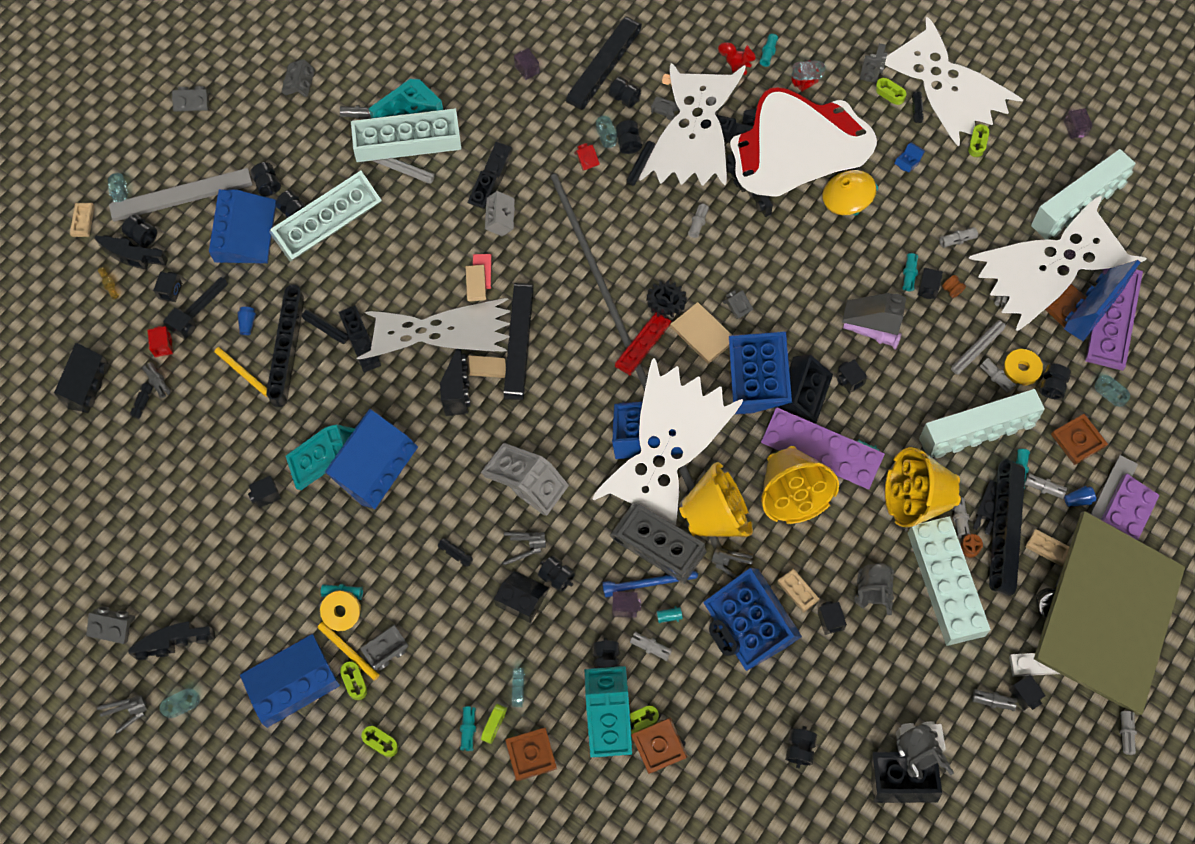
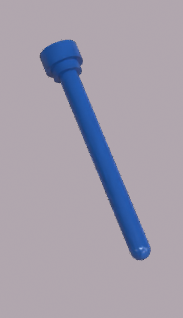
(610, 587)

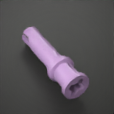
(881, 337)

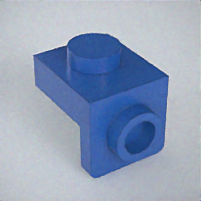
(910, 158)

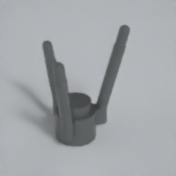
(535, 539)
(723, 557)
(135, 705)

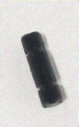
(917, 107)
(141, 400)
(455, 552)

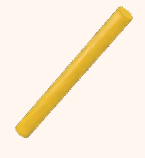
(239, 369)
(348, 651)

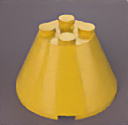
(797, 486)
(919, 488)
(716, 506)

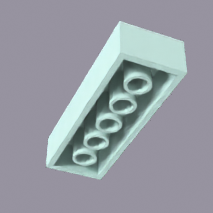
(405, 135)
(1068, 203)
(325, 216)
(981, 424)
(948, 581)

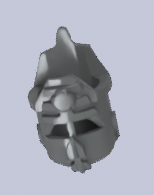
(875, 586)
(921, 751)

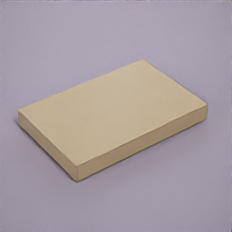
(702, 332)

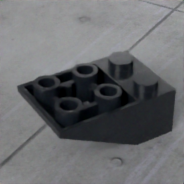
(455, 386)

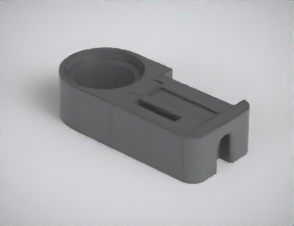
(665, 108)

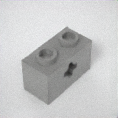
(499, 213)

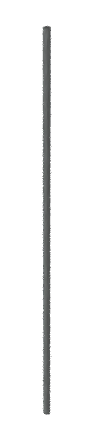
(613, 311)

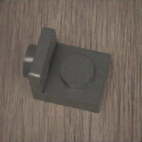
(738, 303)

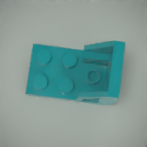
(406, 97)
(315, 455)
(608, 711)

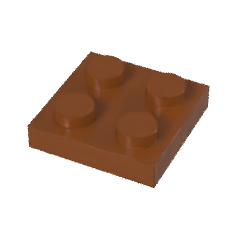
(1065, 304)
(1079, 439)
(659, 745)
(531, 754)

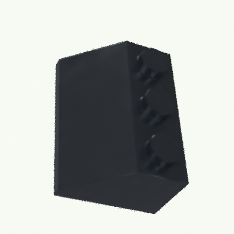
(81, 379)
(808, 387)
(894, 784)

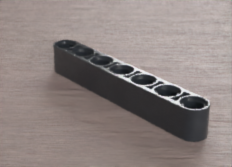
(603, 63)
(518, 341)
(285, 353)
(1007, 528)

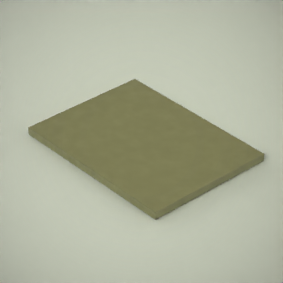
(1110, 613)

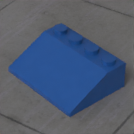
(242, 227)
(1099, 299)
(760, 371)
(626, 432)
(371, 459)
(754, 617)
(289, 681)

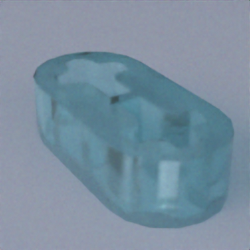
(808, 70)
(608, 131)
(121, 186)
(1112, 390)
(518, 687)
(182, 707)

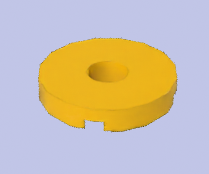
(1025, 357)
(329, 614)

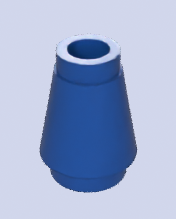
(246, 320)
(1080, 497)

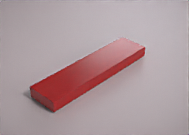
(642, 344)

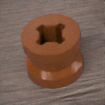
(953, 286)
(974, 542)

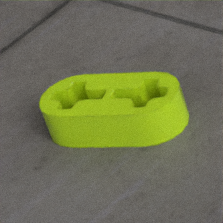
(890, 91)
(976, 140)
(358, 678)
(641, 713)
(494, 723)
(383, 737)

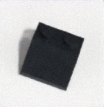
(521, 596)

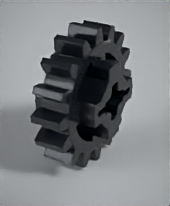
(666, 299)

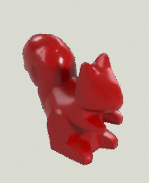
(735, 58)

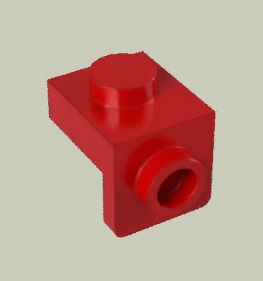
(587, 156)

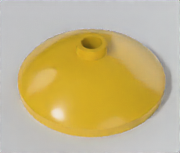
(849, 192)

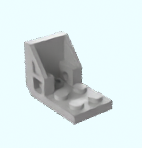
(528, 476)

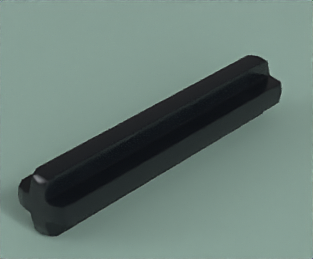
(640, 163)
(206, 297)
(325, 326)

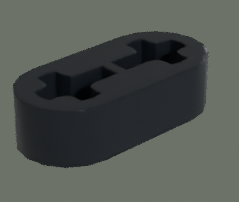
(720, 640)

